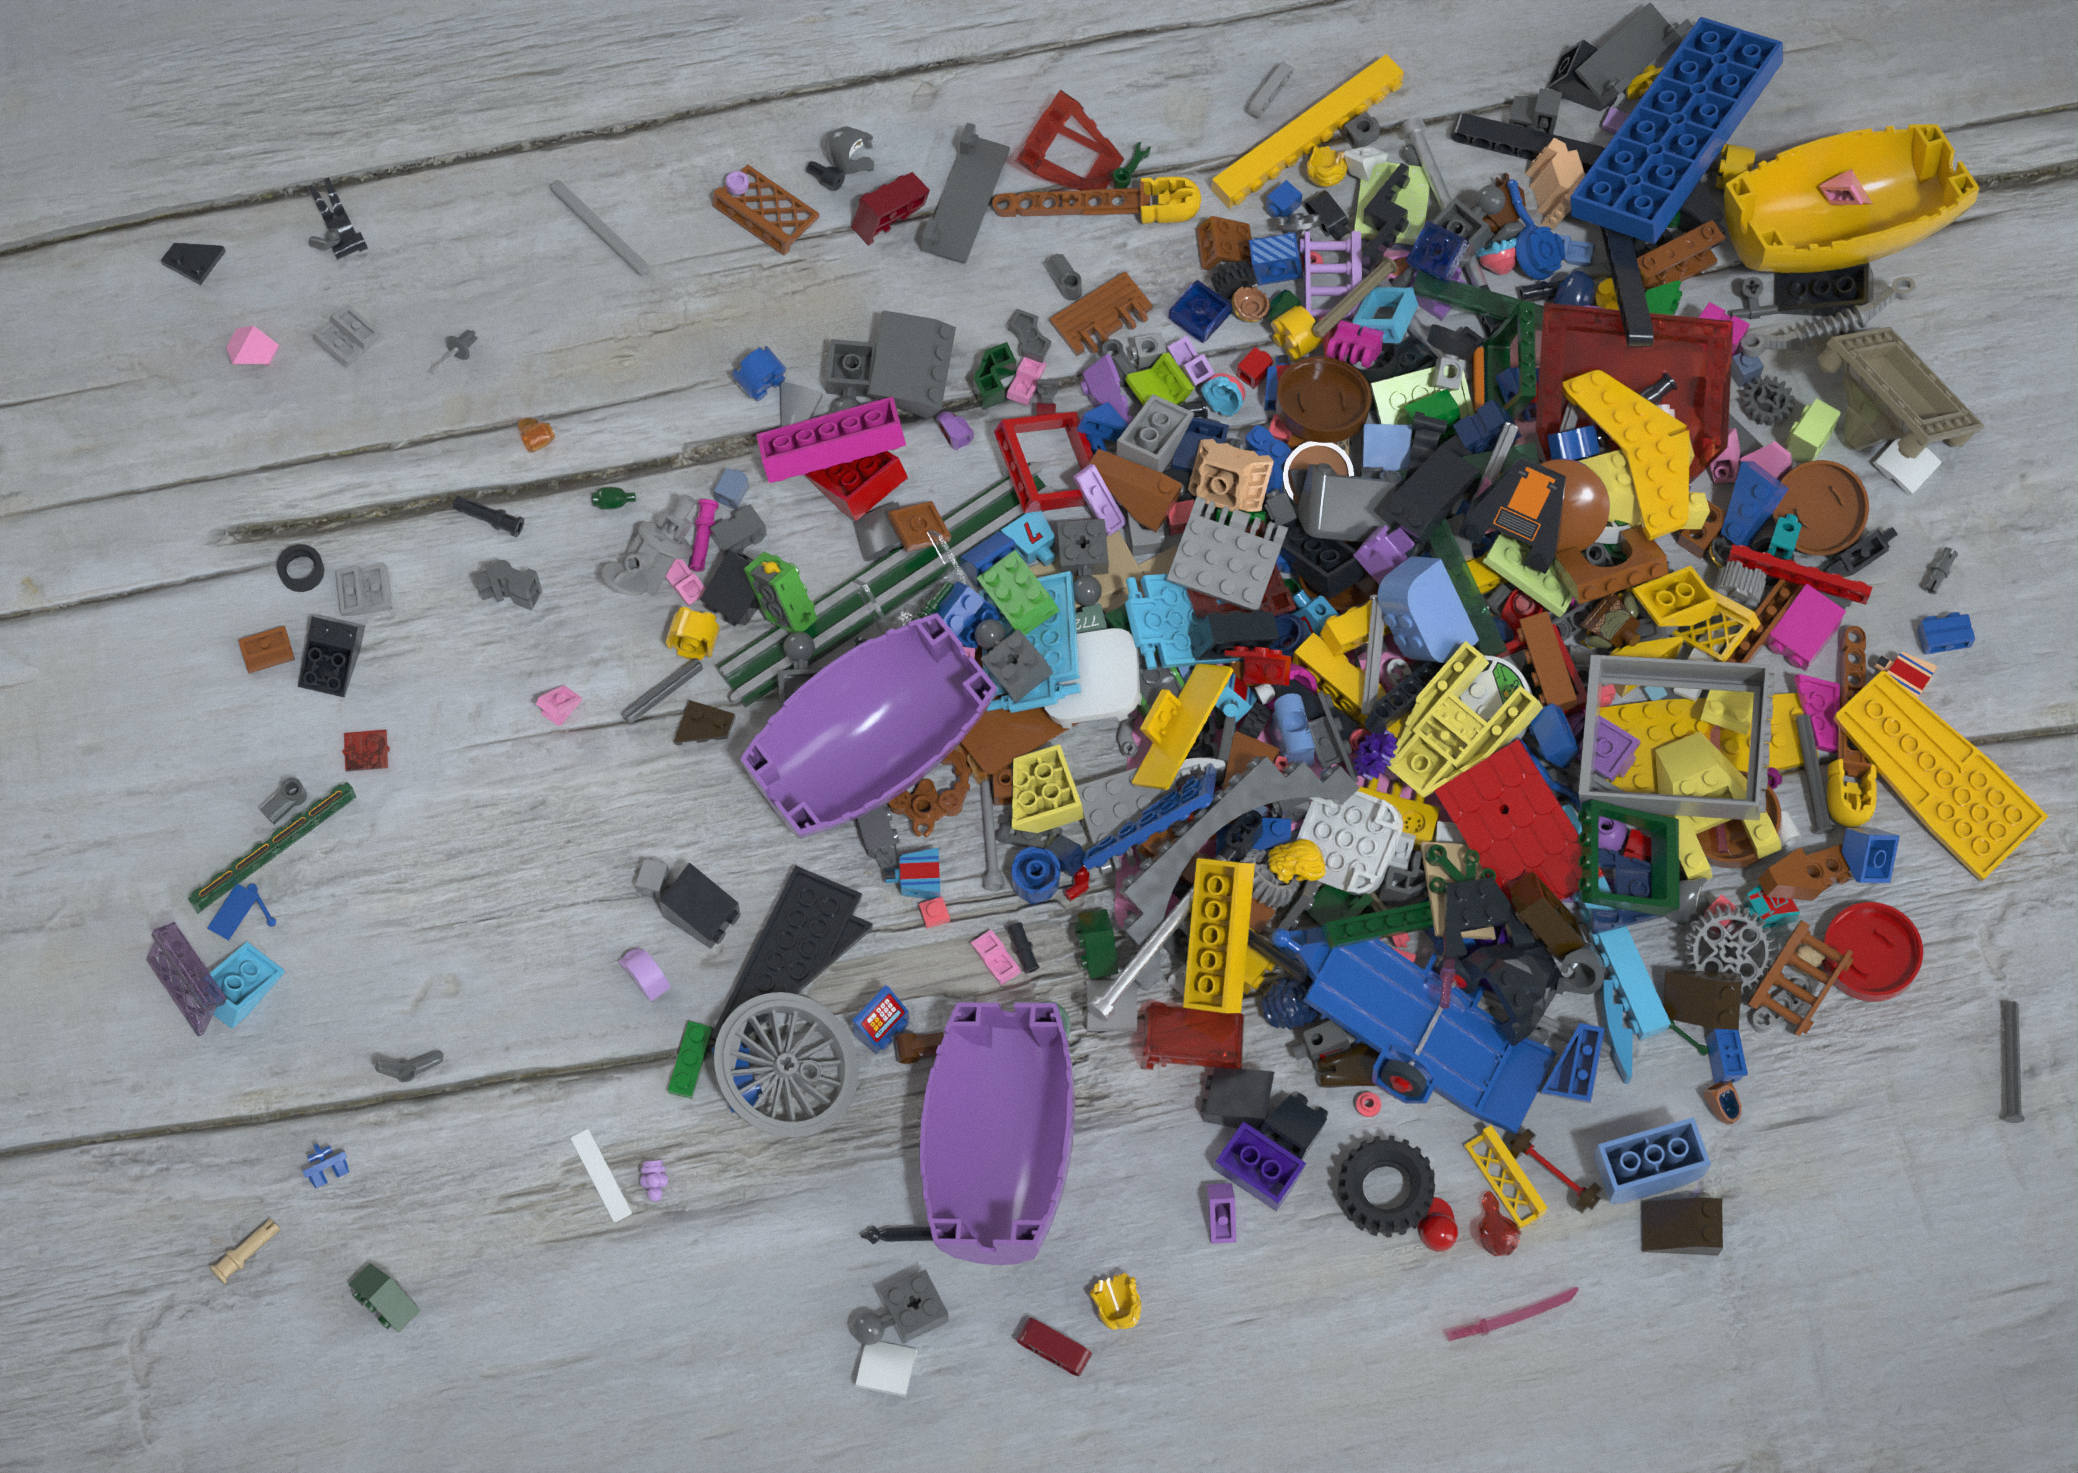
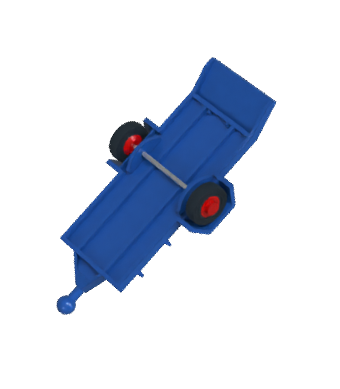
(1399, 1014)

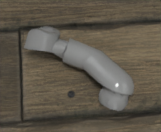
(1125, 736)

